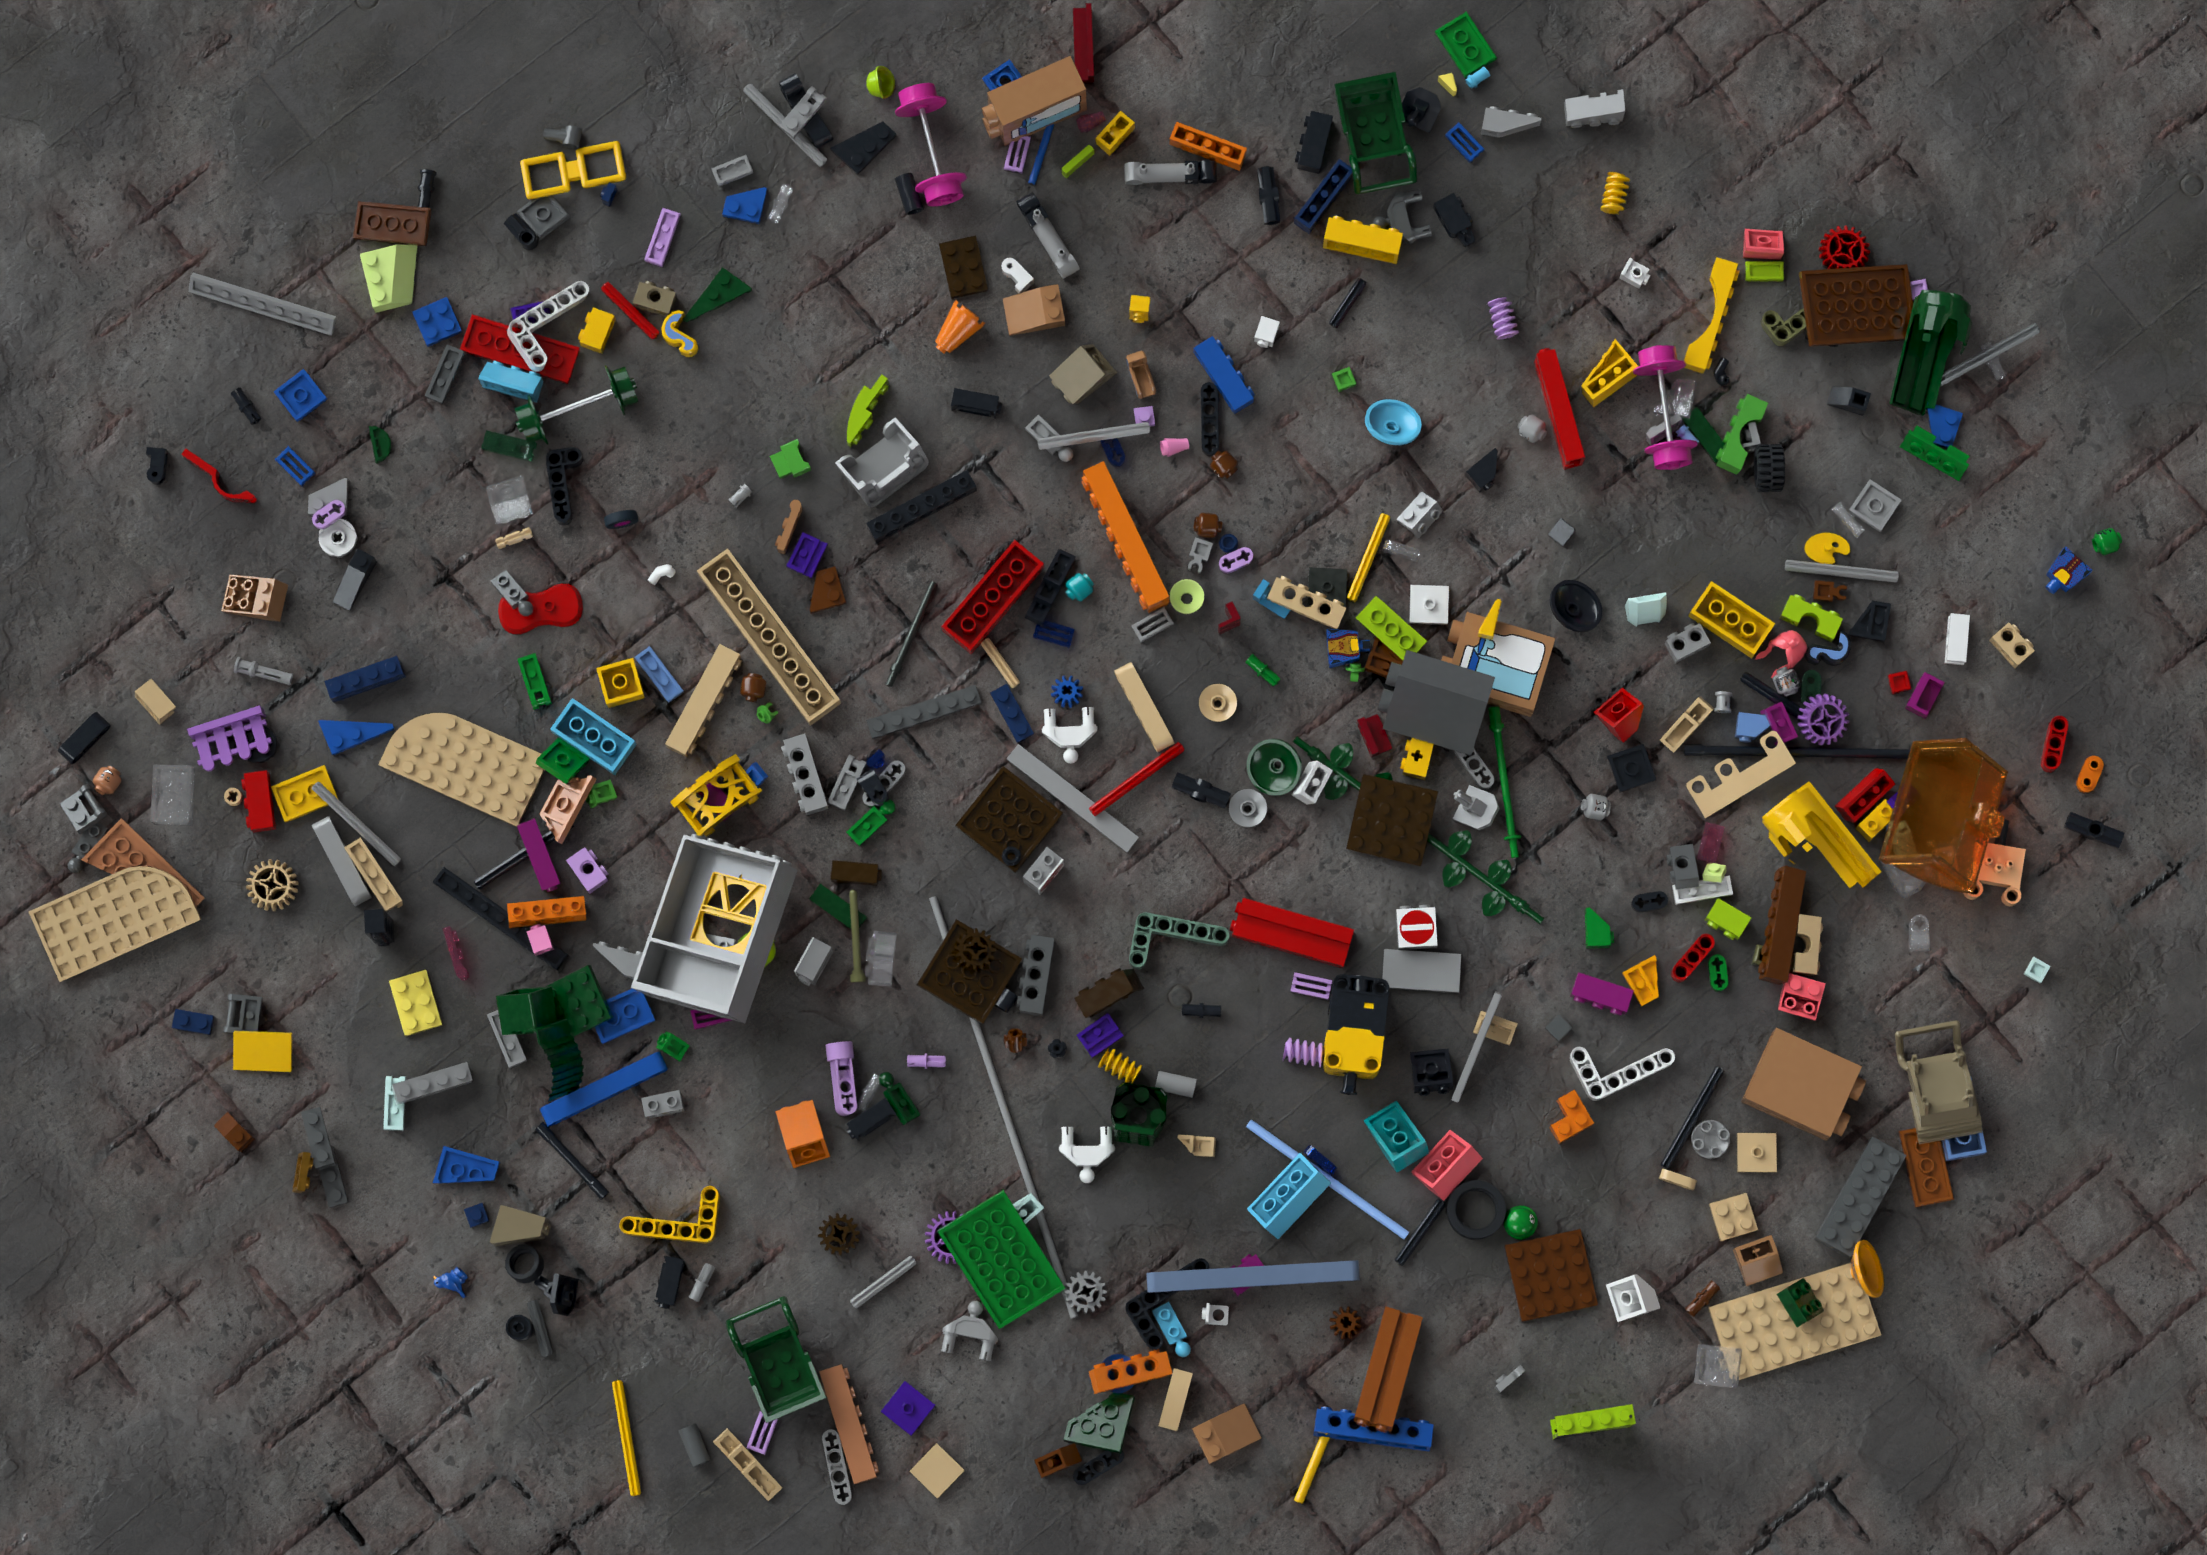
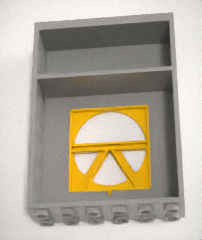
(679, 958)

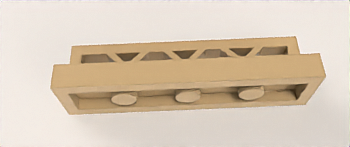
(373, 875)

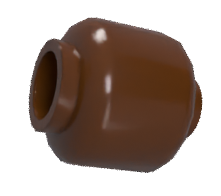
(1224, 464)
(1207, 525)
(753, 687)

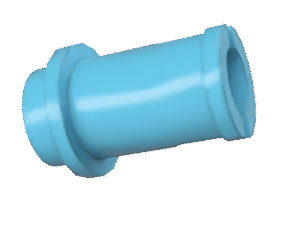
(1473, 80)

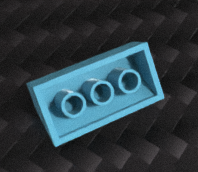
(1288, 1196)

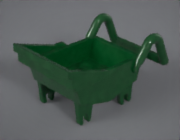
(1373, 125)
(778, 1366)

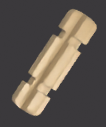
(514, 538)

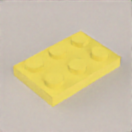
(415, 1003)

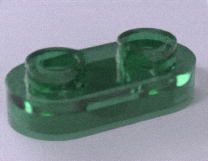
(1809, 689)

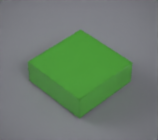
(1344, 379)

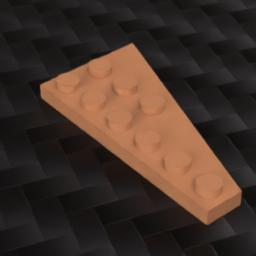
(125, 849)

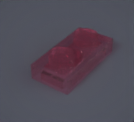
(1710, 843)

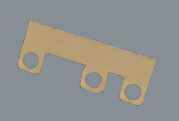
(1742, 782)

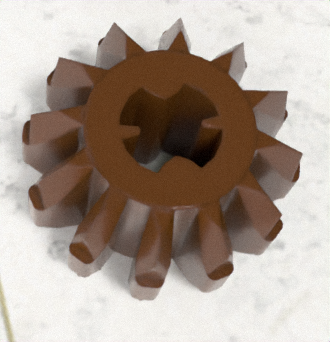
(1351, 1319)

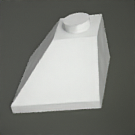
(1632, 1297)

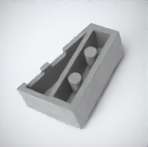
(1595, 110)

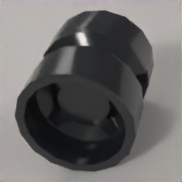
(519, 1328)

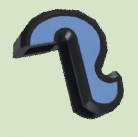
(1830, 655)

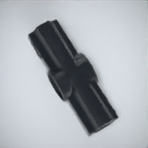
(1268, 195)
(1201, 790)
(2082, 826)

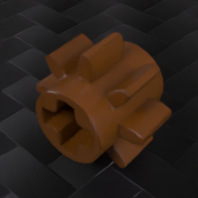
(1015, 1040)

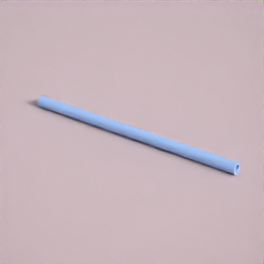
(1335, 1185)

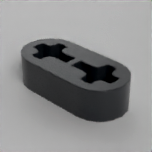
(1648, 897)

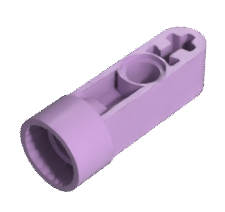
(841, 1055)

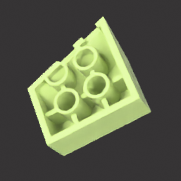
(390, 276)

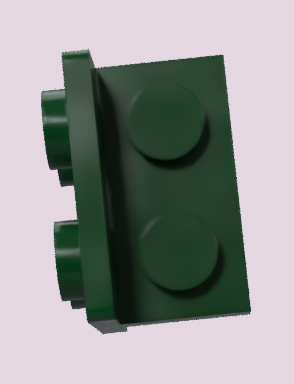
(1800, 1302)

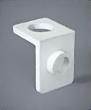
(1207, 1313)

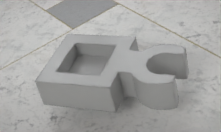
(1200, 552)
(1504, 1380)

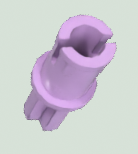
(926, 1061)

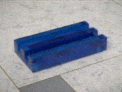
(1053, 625)

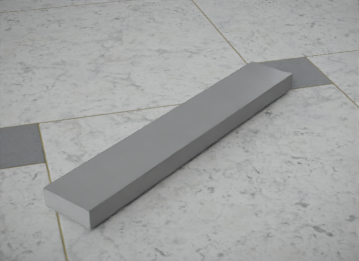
(1476, 1047)

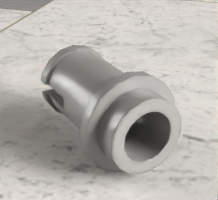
(740, 495)

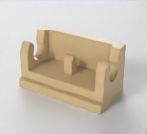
(155, 701)
(1499, 1029)

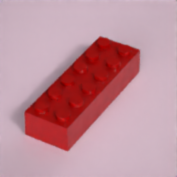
(992, 597)

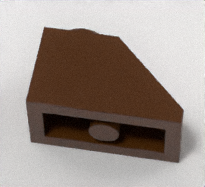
(234, 1132)
(1058, 1460)

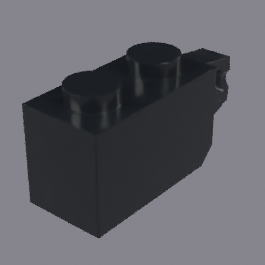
(1454, 219)

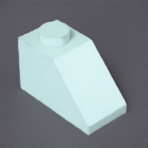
(1028, 1207)

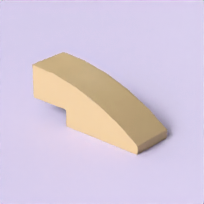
(1687, 724)
(1175, 1399)

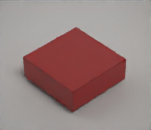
(1899, 682)

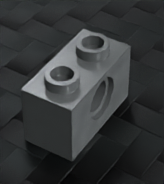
(1683, 856)

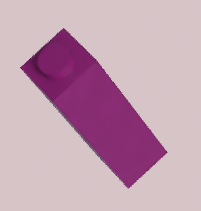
(538, 855)

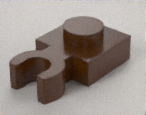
(1825, 591)

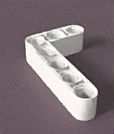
(542, 319)
(1620, 1075)

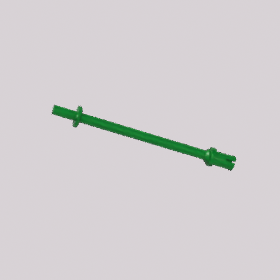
(1496, 727)

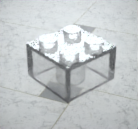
(1717, 1365)

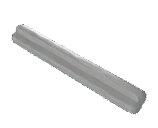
(883, 1281)

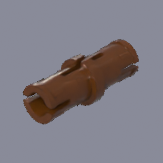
(1702, 1298)

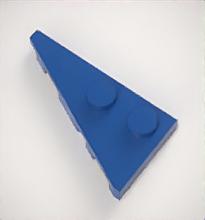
(347, 734)

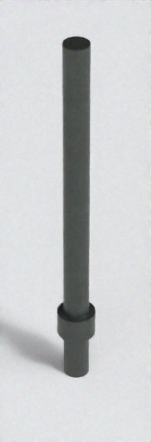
(896, 667)

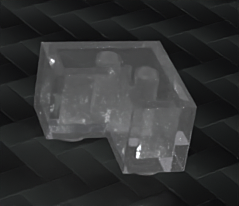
(881, 958)

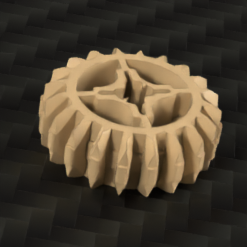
(276, 868)

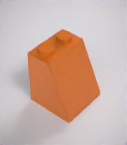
(802, 1133)

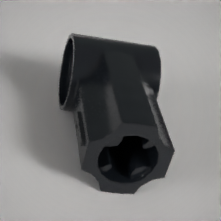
(521, 231)

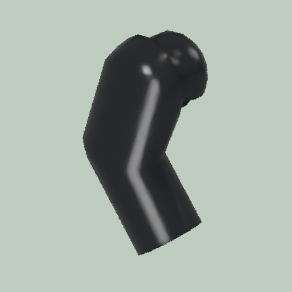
(1719, 372)

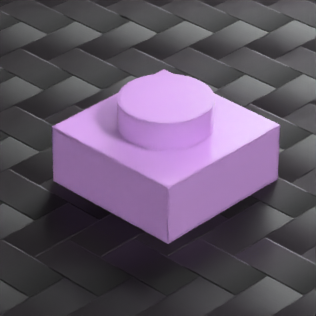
(1144, 414)

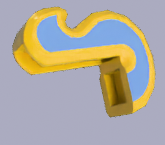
(687, 345)

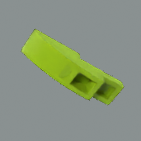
(860, 416)

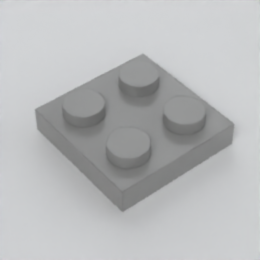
(1874, 505)

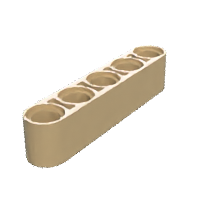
(1144, 707)

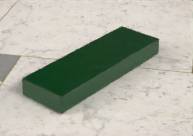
(1704, 433)
(834, 906)

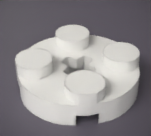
(341, 548)

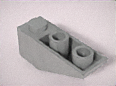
(1503, 123)
(620, 958)

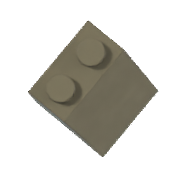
(1082, 373)
(518, 1227)

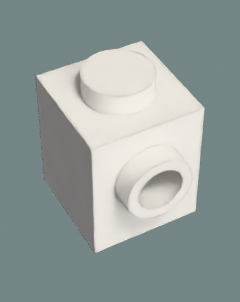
(1266, 332)

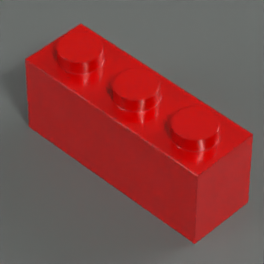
(1864, 795)
(259, 801)

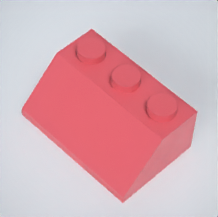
(1447, 1165)

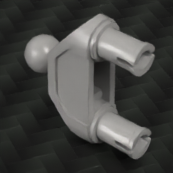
(970, 1327)

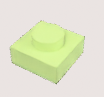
(1714, 872)

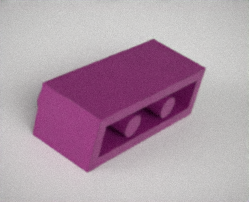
(1601, 994)

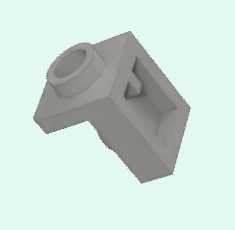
(1752, 436)

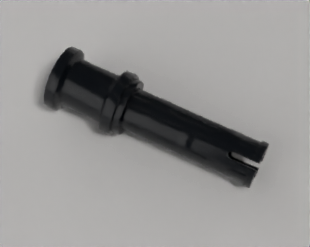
(426, 187)

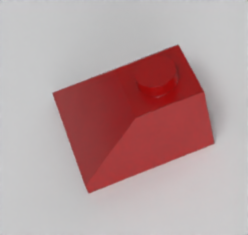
(1621, 714)

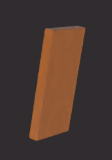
(1925, 1170)

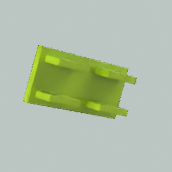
(1390, 628)

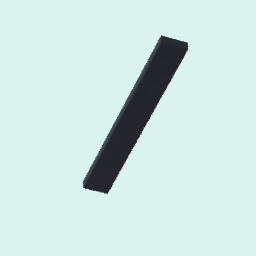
(493, 914)

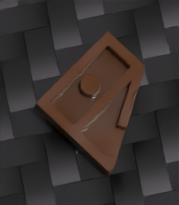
(826, 591)

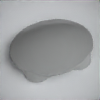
(1710, 1139)

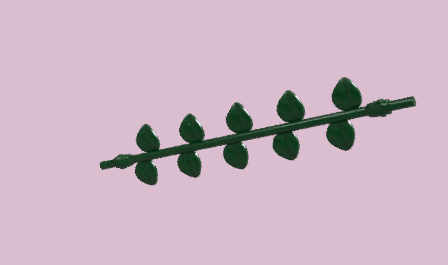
(1458, 843)

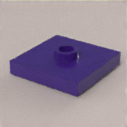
(908, 1408)

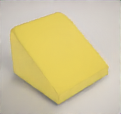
(1448, 83)

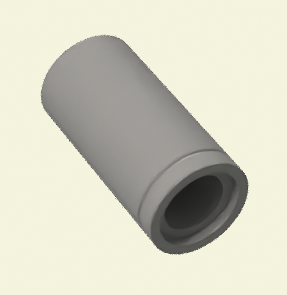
(1176, 1084)

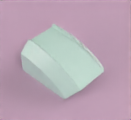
(1646, 608)

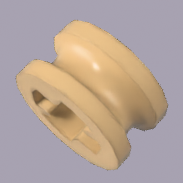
(227, 795)

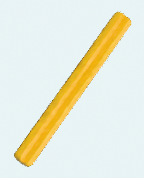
(1368, 557)

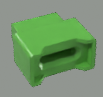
(789, 461)

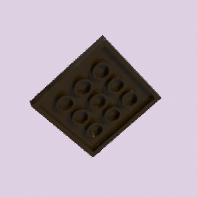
(1009, 816)
(1392, 820)
(964, 989)

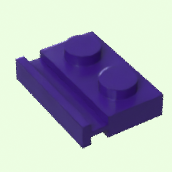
(807, 555)
(1100, 1035)

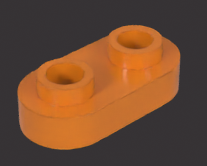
(2089, 773)

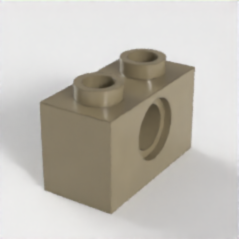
(662, 307)

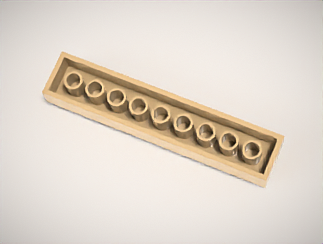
(768, 637)

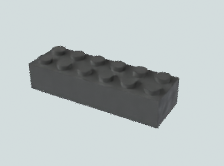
(1860, 1197)

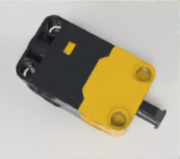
(1355, 1029)

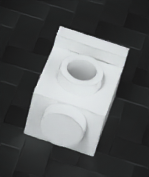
(1636, 280)

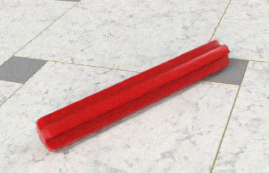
(630, 310)

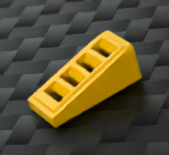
(1488, 627)

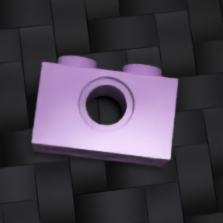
(580, 861)

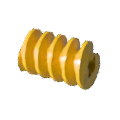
(1614, 192)
(1120, 1066)

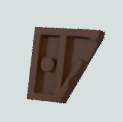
(1381, 659)

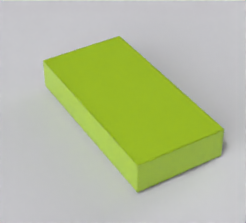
(1077, 161)
(1764, 271)

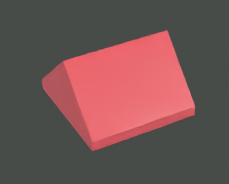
(1763, 244)

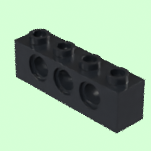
(379, 926)

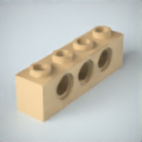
(1277, 596)

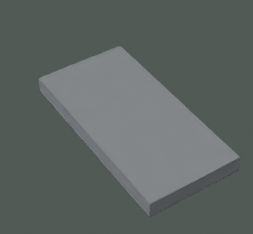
(1422, 970)

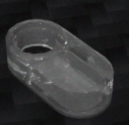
(1401, 550)

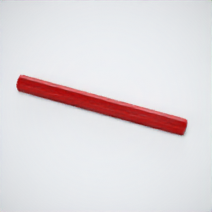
(1136, 779)

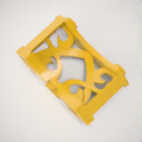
(723, 770)

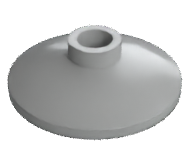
(1245, 798)

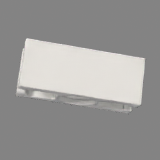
(1957, 639)

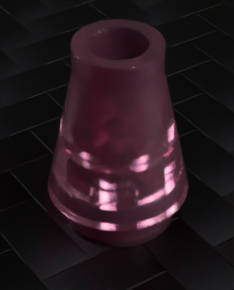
(1090, 121)

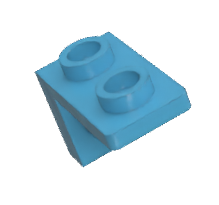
(1261, 595)

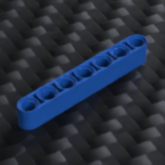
(603, 1089)

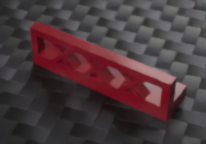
(1083, 42)

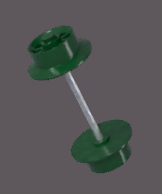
(531, 422)

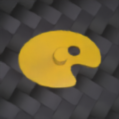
(1820, 547)

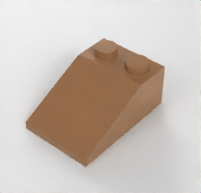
(1034, 310)
(1226, 1433)

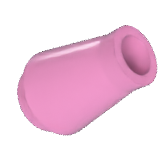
(1171, 446)

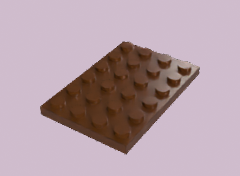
(1856, 304)

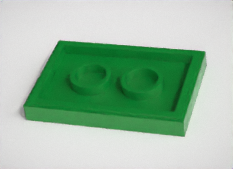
(1465, 44)

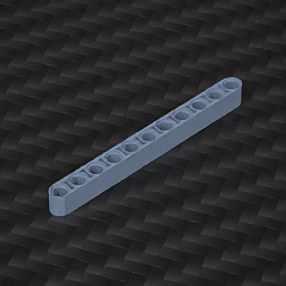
(1252, 1276)

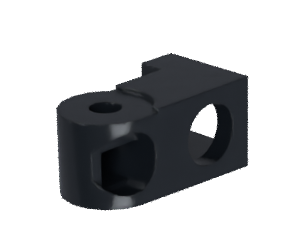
(158, 465)

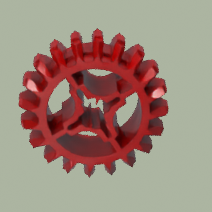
(1837, 236)

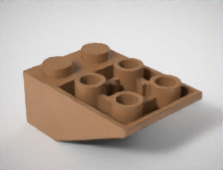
(255, 597)

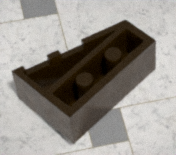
(1108, 992)

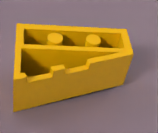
(1609, 375)

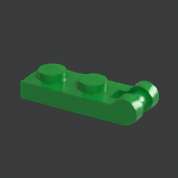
(534, 680)

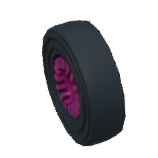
(621, 519)

